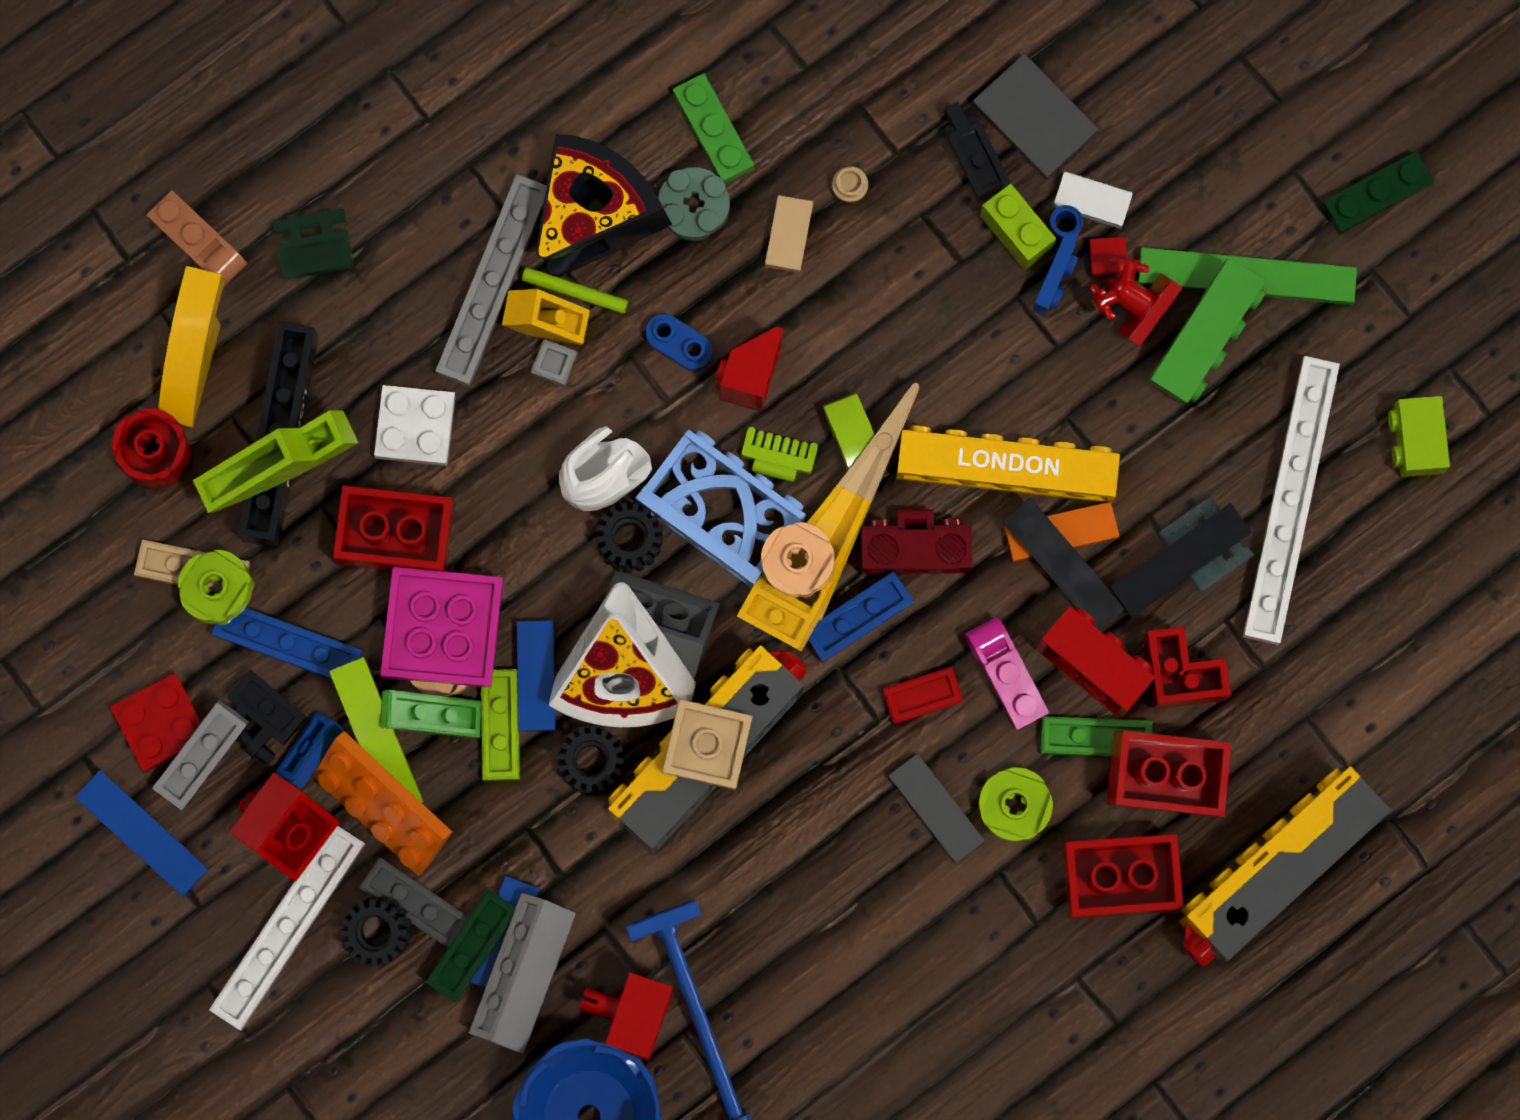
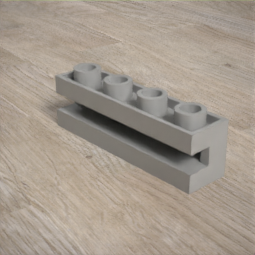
(522, 973)

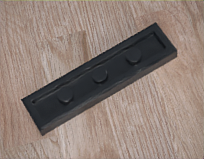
(1181, 560)
(1062, 563)

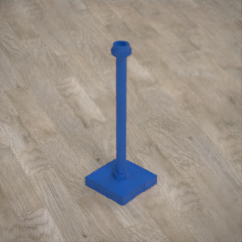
(665, 926)

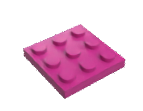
(442, 627)

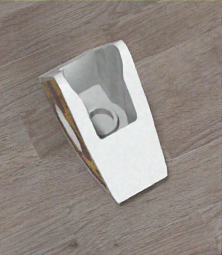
(622, 669)

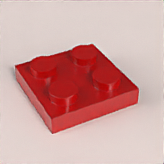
(157, 721)

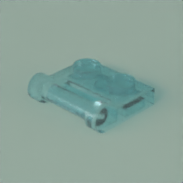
(1217, 568)

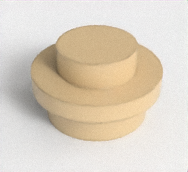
(850, 184)

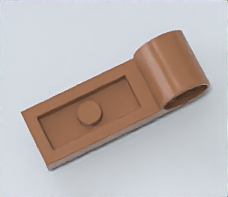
(196, 237)

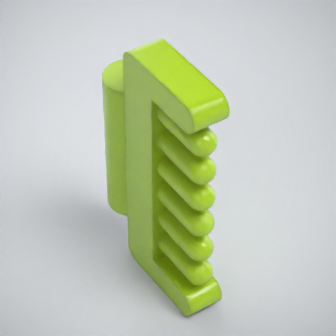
(777, 463)

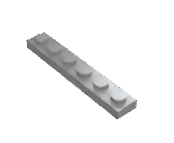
(492, 281)

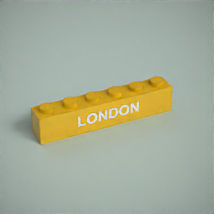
(1008, 465)

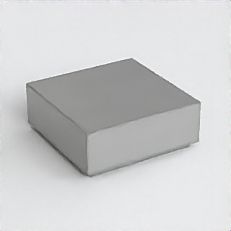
(554, 363)

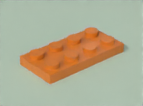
(381, 803)

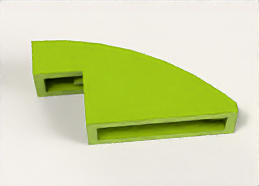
(275, 460)
(363, 710)

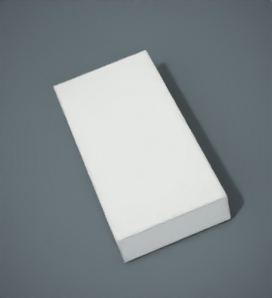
(1094, 199)

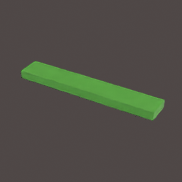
(1283, 278)

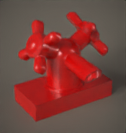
(1144, 305)

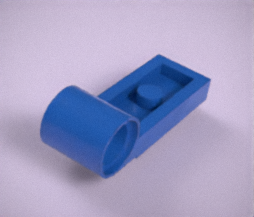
(1064, 260)

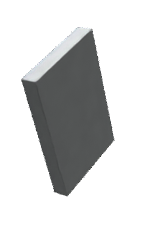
(1035, 116)

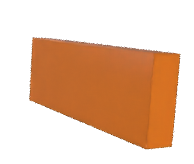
(1079, 527)

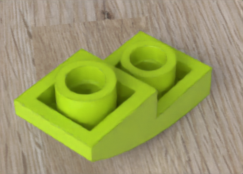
(849, 427)

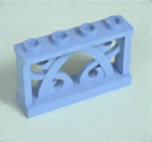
(669, 507)

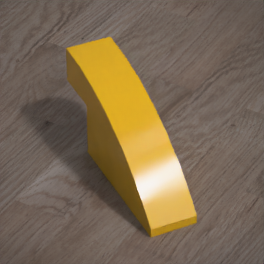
(191, 344)

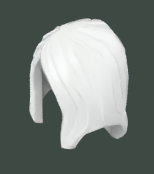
(602, 472)

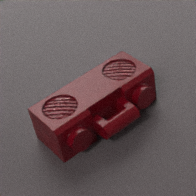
(922, 551)

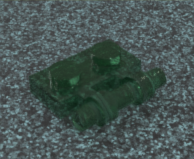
(317, 253)

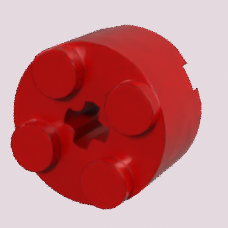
(142, 429)

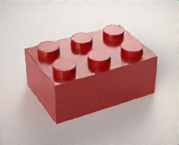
(393, 530)
(1096, 661)
(1169, 773)
(1122, 877)

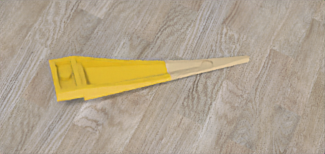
(840, 519)

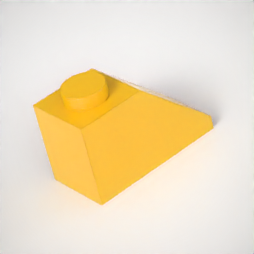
(545, 316)

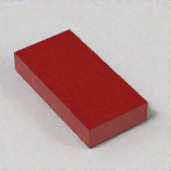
(922, 695)

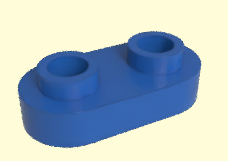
(678, 342)

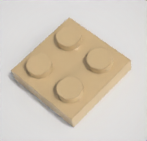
(707, 744)

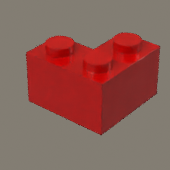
(1178, 680)

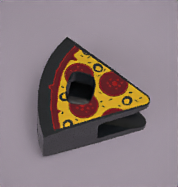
(593, 205)

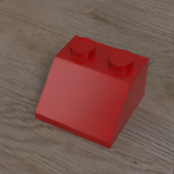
(749, 370)

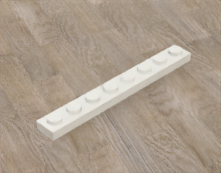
(1291, 500)

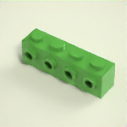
(1206, 332)

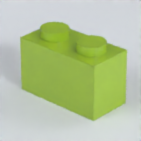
(1017, 227)
(1419, 436)

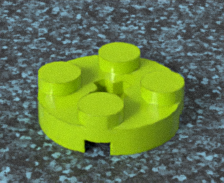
(209, 567)
(1034, 795)

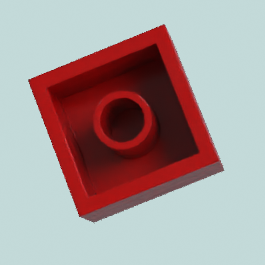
(283, 826)
(634, 1015)

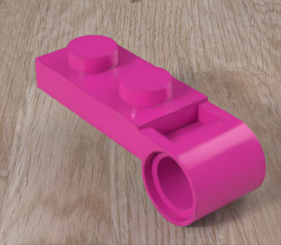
(1006, 672)

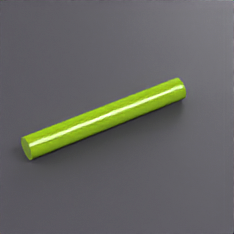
(575, 290)

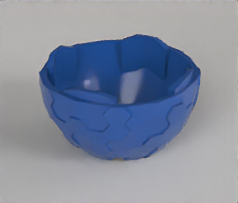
(584, 1075)

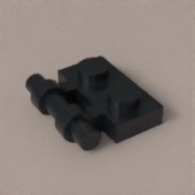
(269, 711)

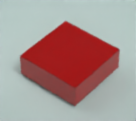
(1101, 251)

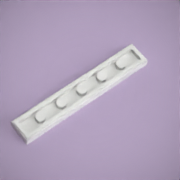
(286, 929)

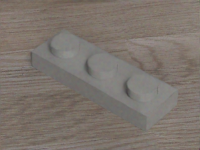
(200, 755)

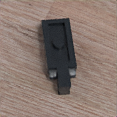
(974, 153)

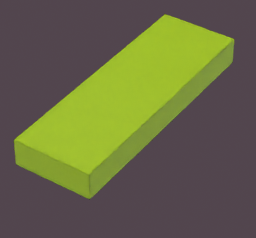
(500, 727)

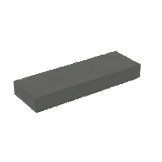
(936, 808)
(423, 907)

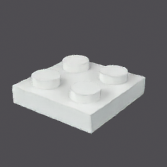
(414, 425)

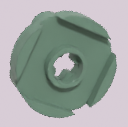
(706, 219)

